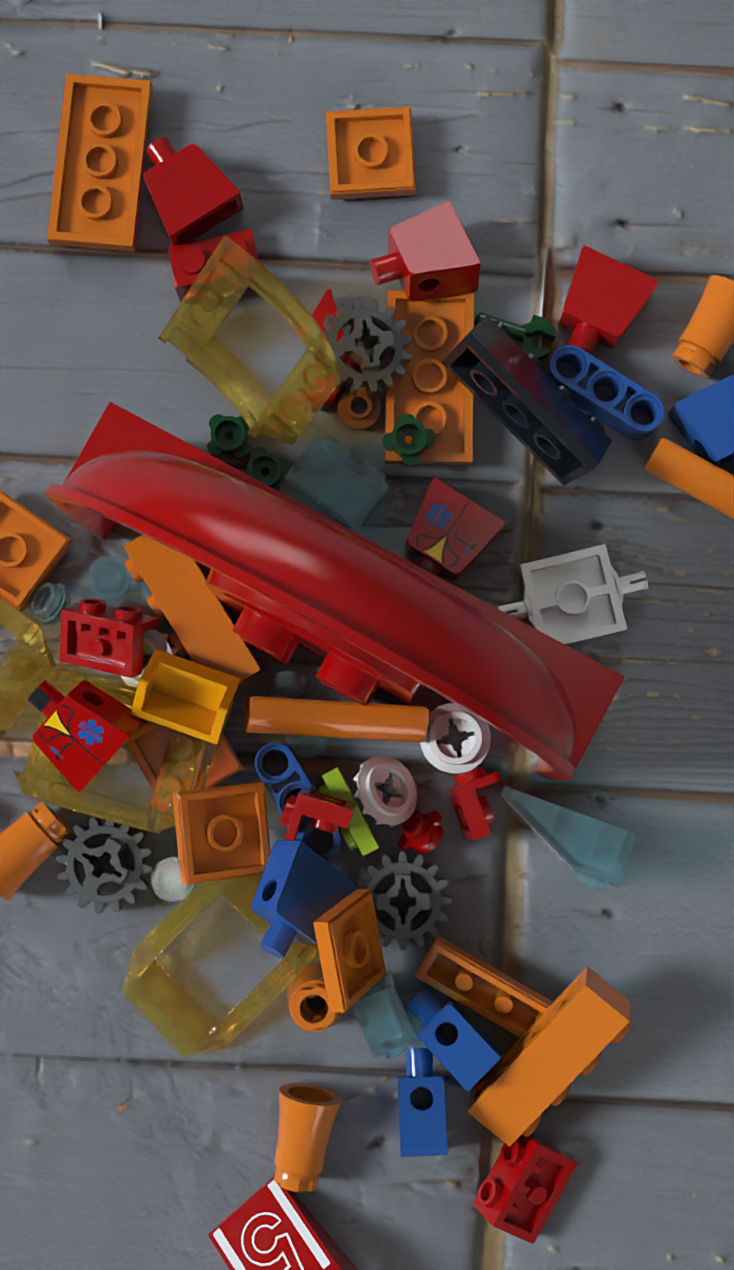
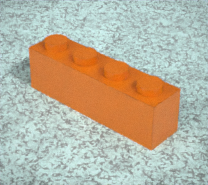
(191, 608)
(550, 1057)

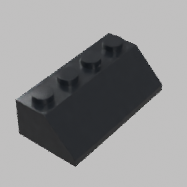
(528, 401)

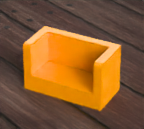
(185, 696)

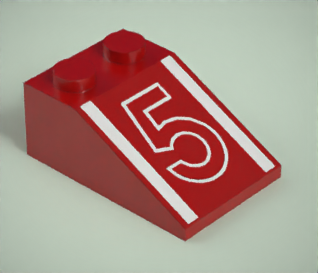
(276, 1234)

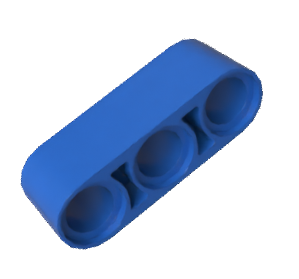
(626, 393)
(282, 785)

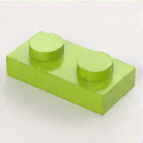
(358, 833)

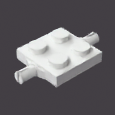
(574, 595)

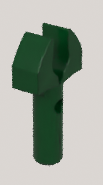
(523, 333)

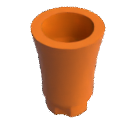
(709, 329)
(27, 845)
(305, 985)
(303, 1134)

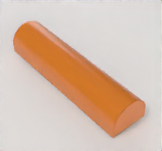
(692, 475)
(335, 719)
(480, 986)

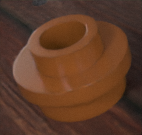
(359, 421)

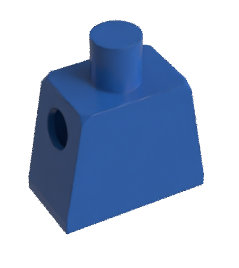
(708, 421)
(294, 893)
(472, 1052)
(422, 1128)

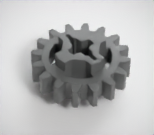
(376, 333)
(96, 881)
(424, 899)

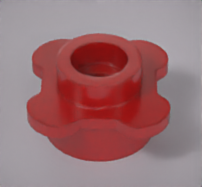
(421, 832)

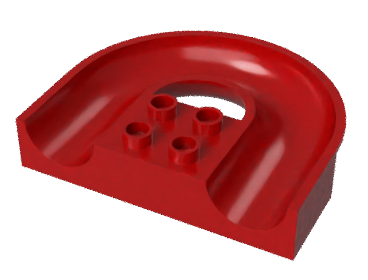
(337, 593)

